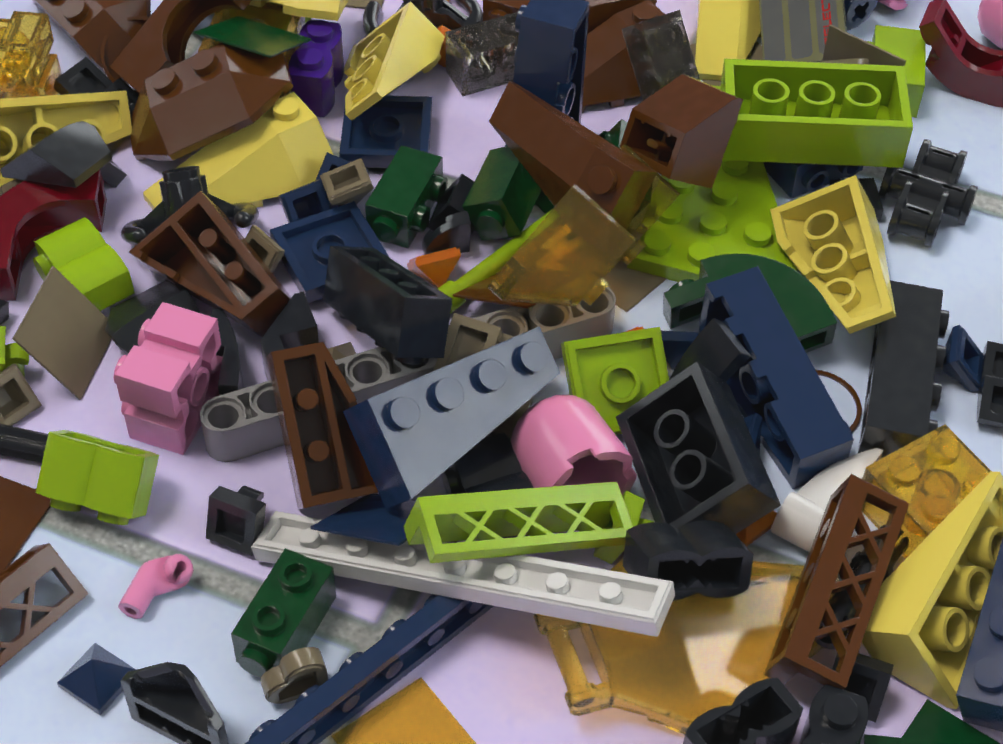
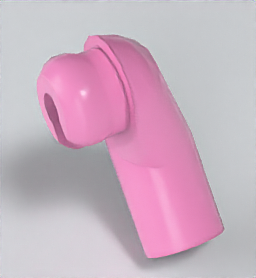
(154, 579)

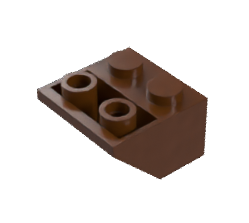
(683, 130)

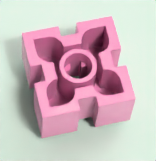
(169, 377)

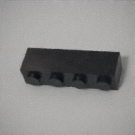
(388, 303)
(903, 369)

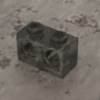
(659, 52)
(482, 54)

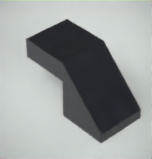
(291, 329)

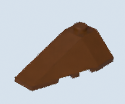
(607, 63)
(566, 153)

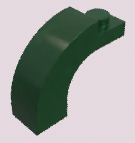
(796, 295)

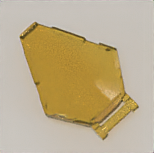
(695, 664)

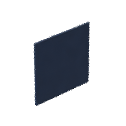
(369, 520)

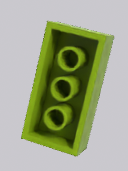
(818, 113)

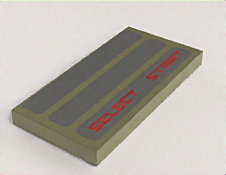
(798, 28)

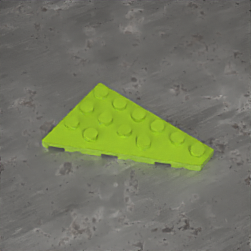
(713, 223)

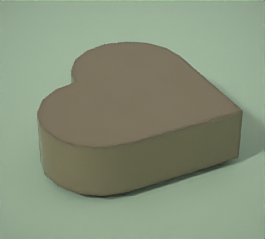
(294, 675)

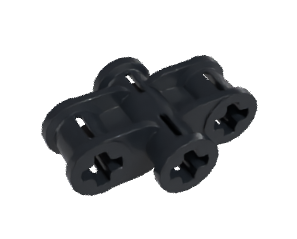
(927, 193)

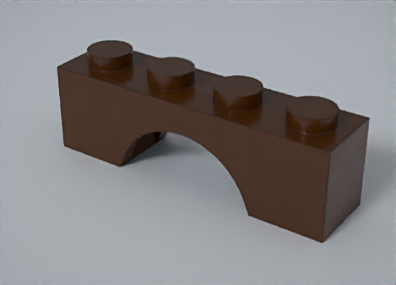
(165, 37)

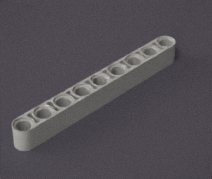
(248, 418)

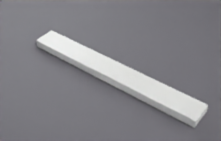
(509, 582)

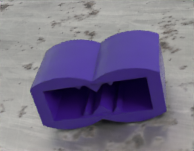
(318, 66)

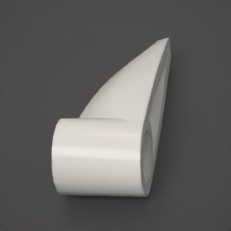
(803, 511)

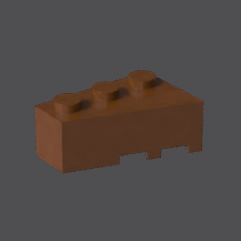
(215, 263)
(315, 433)

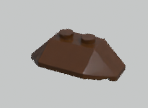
(90, 20)
(204, 100)

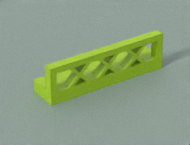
(518, 513)

